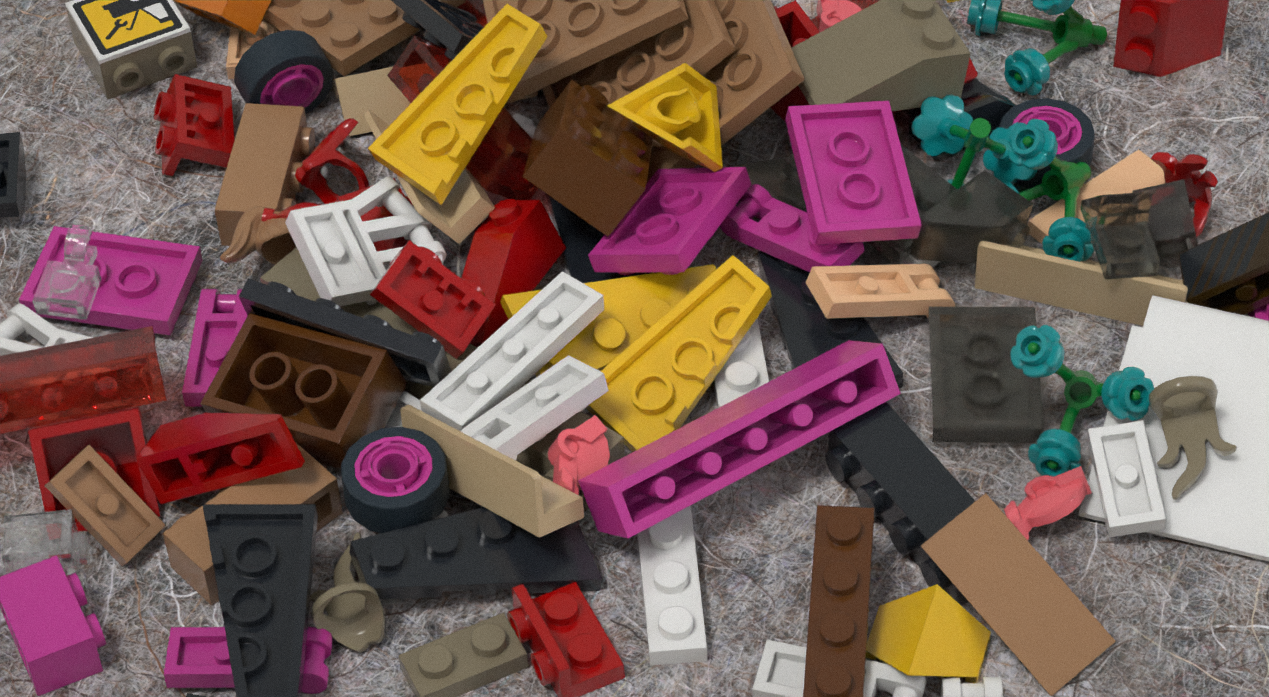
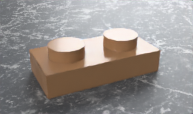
(105, 505)

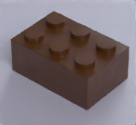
(589, 157)
(318, 382)

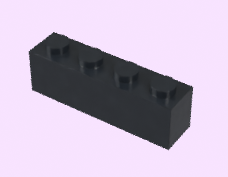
(901, 482)

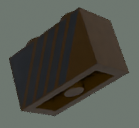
(1230, 269)

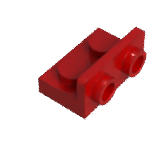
(194, 123)
(433, 298)
(565, 641)

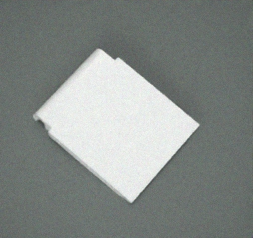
(1231, 497)

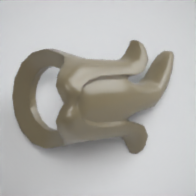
(1188, 422)
(352, 608)

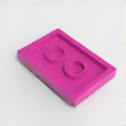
(852, 172)
(671, 221)
(140, 280)

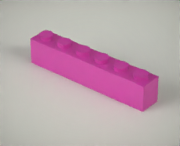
(738, 438)

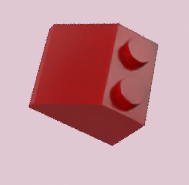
(1169, 34)
(113, 435)

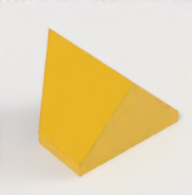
(678, 114)
(929, 636)

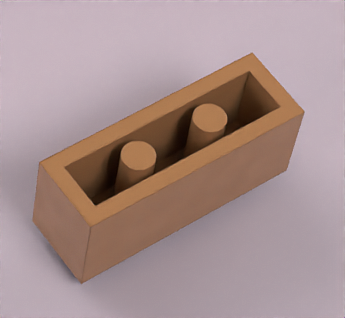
(263, 163)
(188, 537)

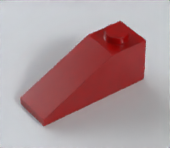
(511, 255)
(216, 453)

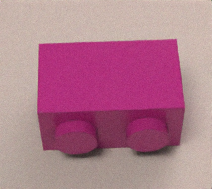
(49, 625)

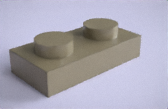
(464, 659)

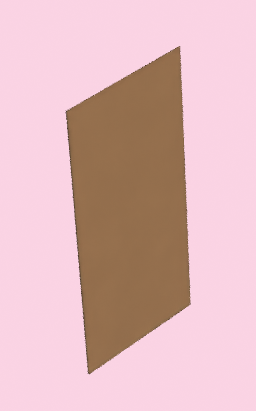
(1018, 594)

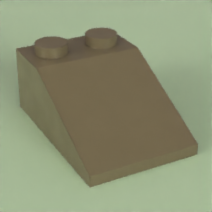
(885, 54)

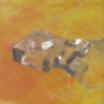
(70, 285)

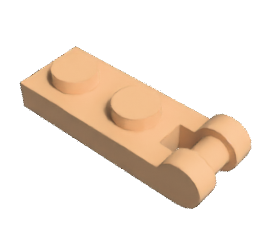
(877, 290)

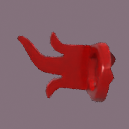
(326, 152)
(1197, 184)

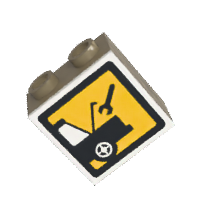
(131, 42)

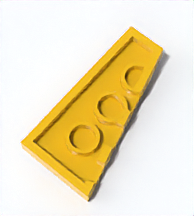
(453, 114)
(629, 311)
(678, 357)

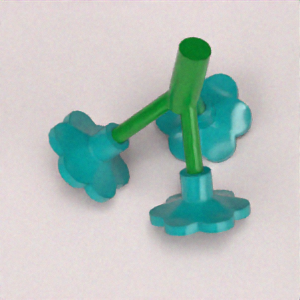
(948, 127)

